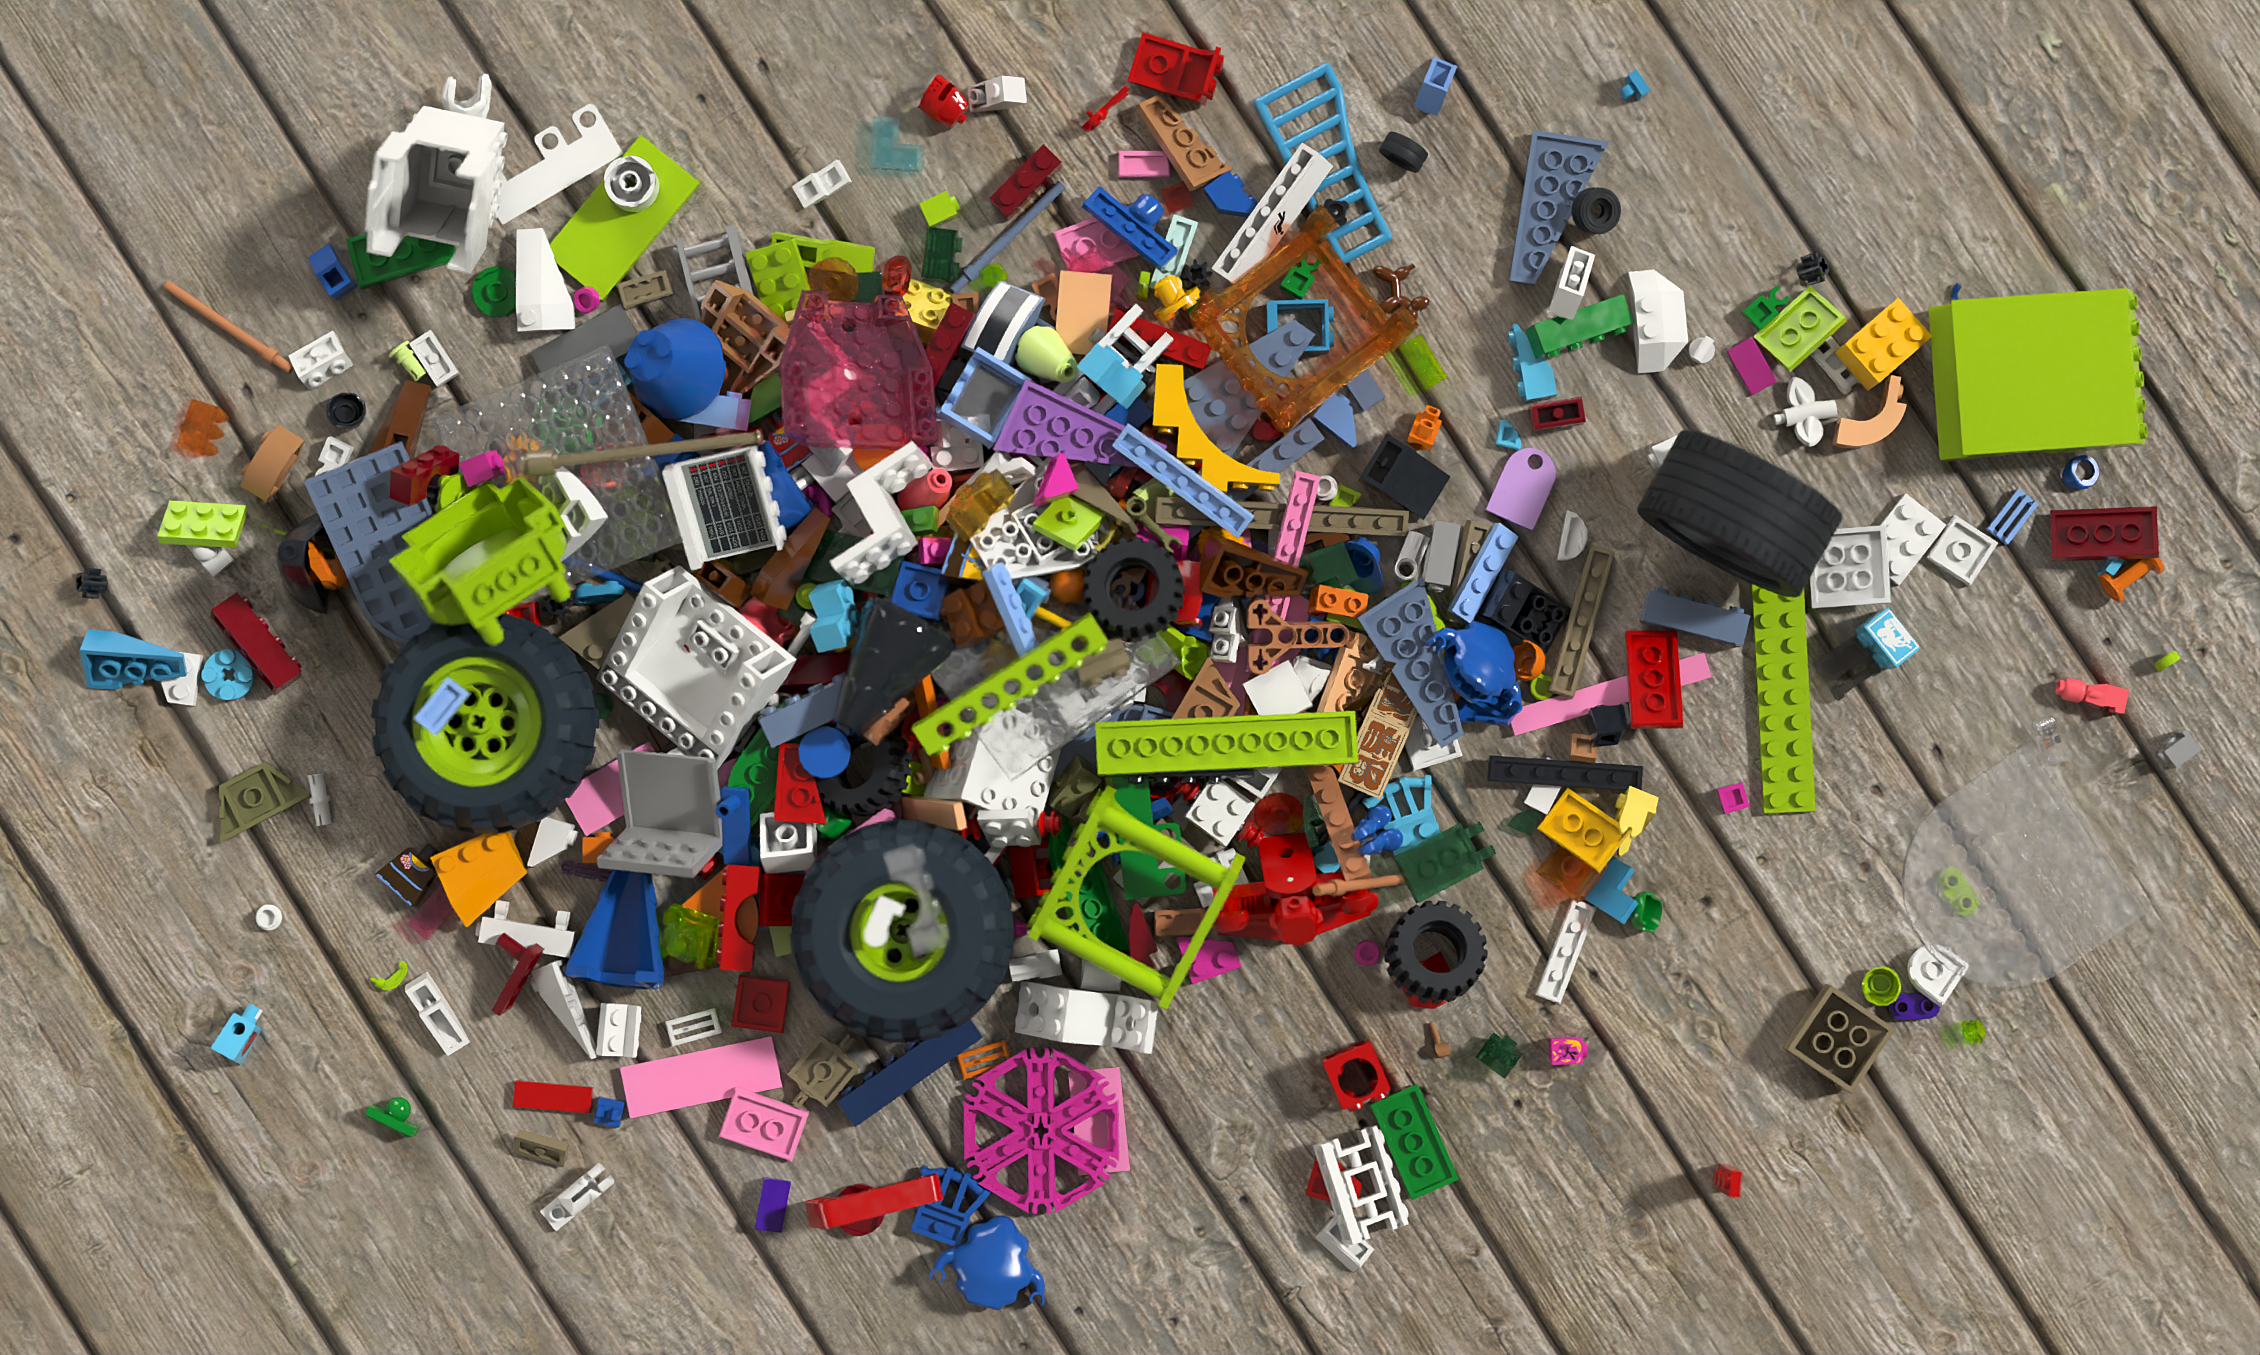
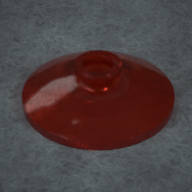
(1279, 822)

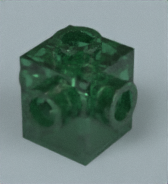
(1499, 1054)

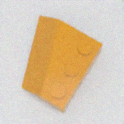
(479, 873)

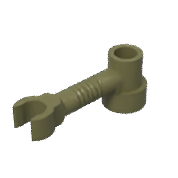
(1139, 504)

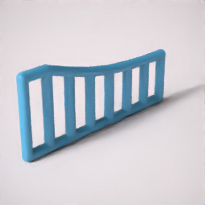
(1344, 145)

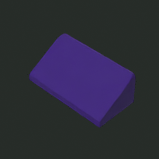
(772, 1205)

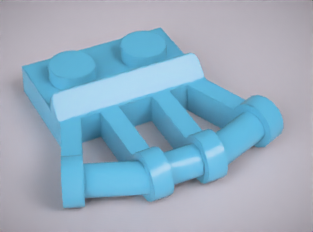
(1415, 826)

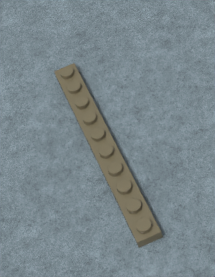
(1270, 515)

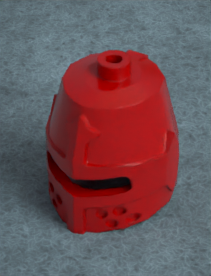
(944, 102)

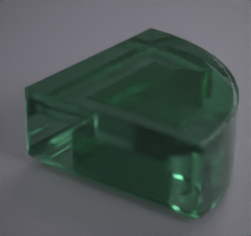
(1525, 821)

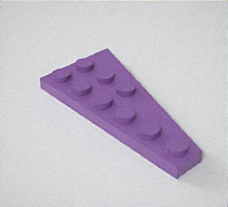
(1051, 424)

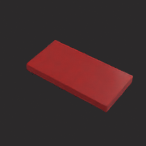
(1653, 679)

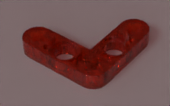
(1126, 476)

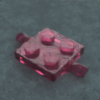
(1097, 262)

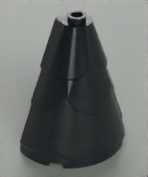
(292, 561)
(886, 663)

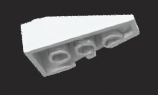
(563, 1000)

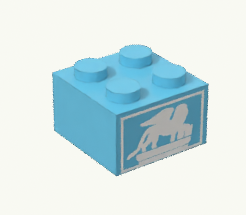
(1886, 639)

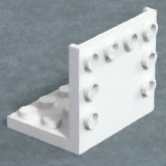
(982, 783)

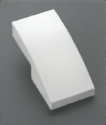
(821, 184)

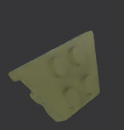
(256, 798)

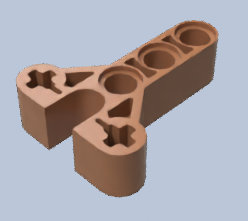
(1274, 647)

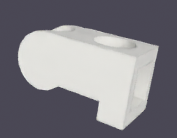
(877, 928)

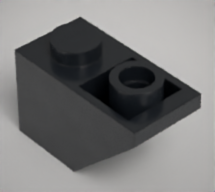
(1608, 724)

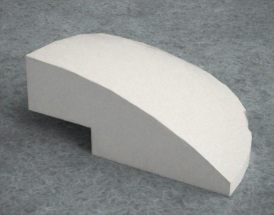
(575, 506)

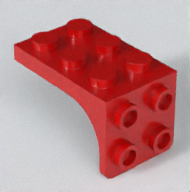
(1176, 69)

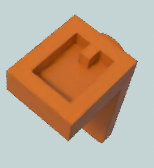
(1337, 602)

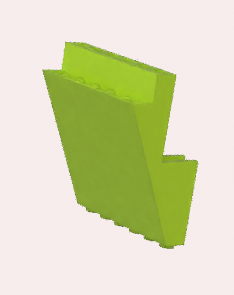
(2037, 374)

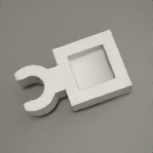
(334, 454)

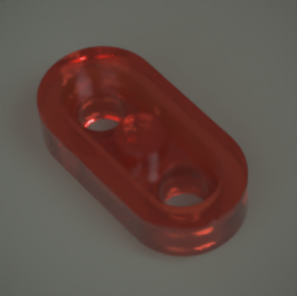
(896, 276)

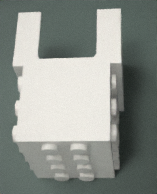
(437, 184)

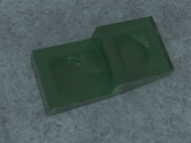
(1312, 819)

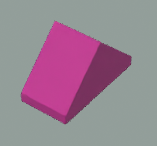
(1057, 481)

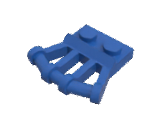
(944, 1222)

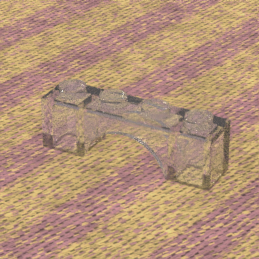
(927, 932)

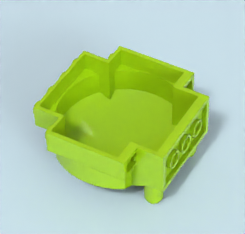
(485, 556)

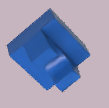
(609, 1111)

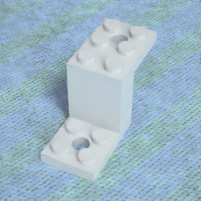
(891, 532)
(1086, 1017)

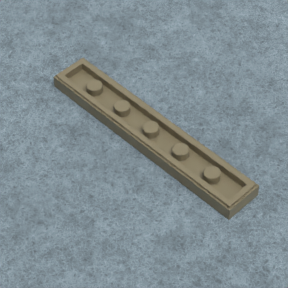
(1581, 621)

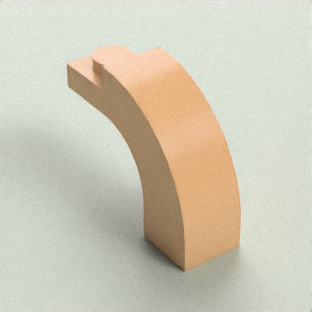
(1864, 433)

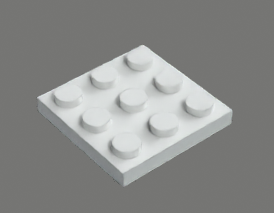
(1853, 569)

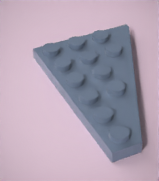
(1219, 401)

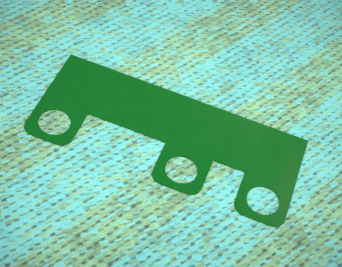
(1141, 869)

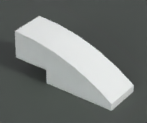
(436, 1013)

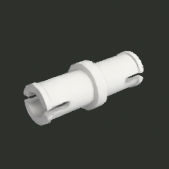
(320, 799)

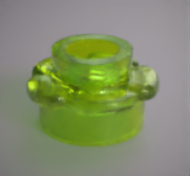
(991, 269)

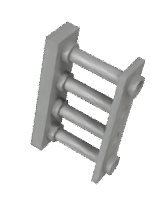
(736, 265)

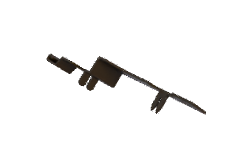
(1368, 694)

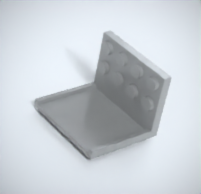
(667, 814)

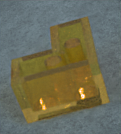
(978, 502)

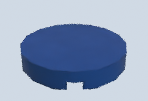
(824, 752)

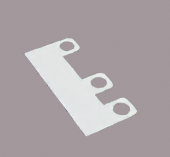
(560, 167)

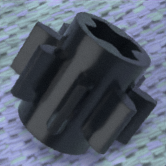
(1195, 268)
(1812, 268)
(91, 583)
(560, 613)

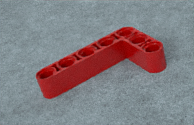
(837, 1211)

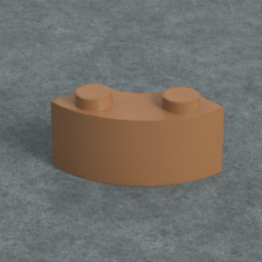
(271, 462)

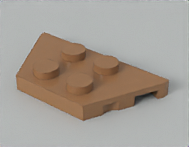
(1207, 696)

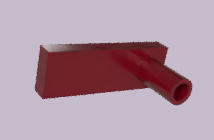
(526, 962)

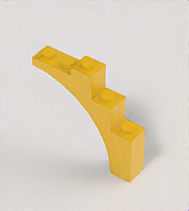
(1174, 414)

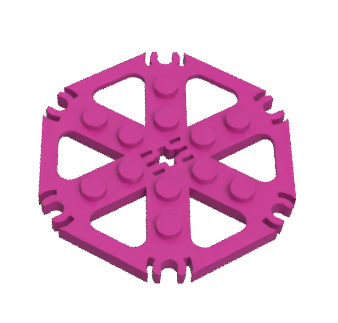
(1020, 1119)

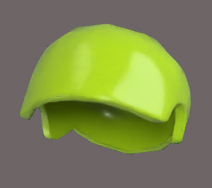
(1881, 986)

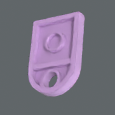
(1522, 490)

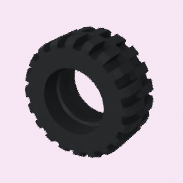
(1124, 557)
(883, 785)
(1458, 930)

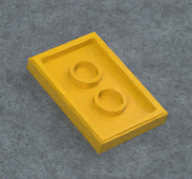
(1583, 830)

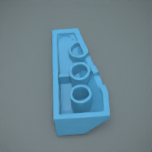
(118, 659)

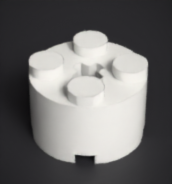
(631, 169)

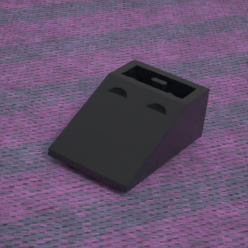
(1404, 477)
(1523, 609)

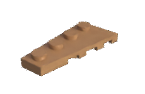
(1188, 155)

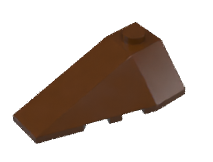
(786, 568)
(1238, 570)

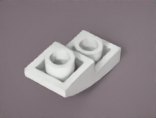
(1226, 638)

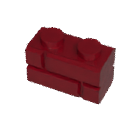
(1556, 414)

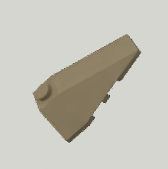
(1095, 495)

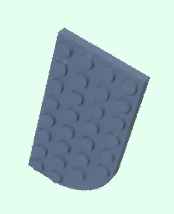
(367, 534)

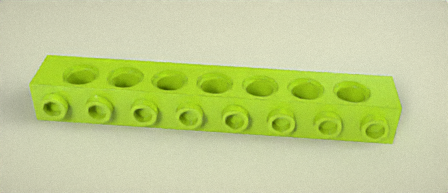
(994, 684)

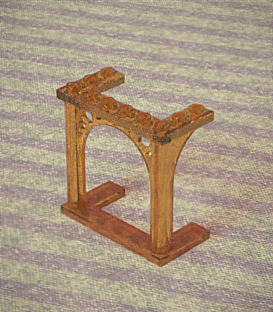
(1214, 308)

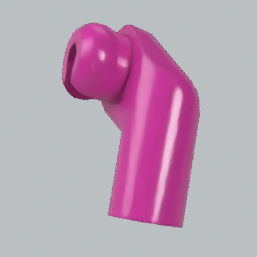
(820, 497)

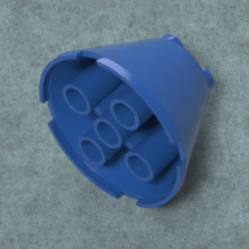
(676, 368)

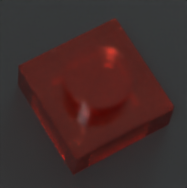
(1176, 197)

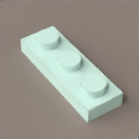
(1180, 236)

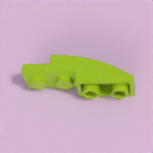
(815, 250)

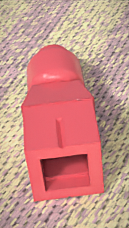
(2095, 695)

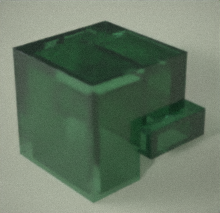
(1328, 567)

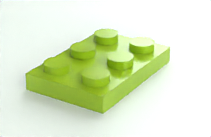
(778, 275)
(1800, 329)
(202, 524)

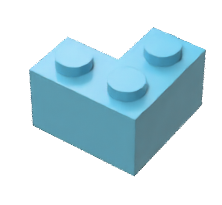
(1106, 370)
(836, 615)

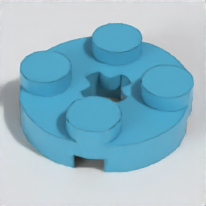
(214, 675)

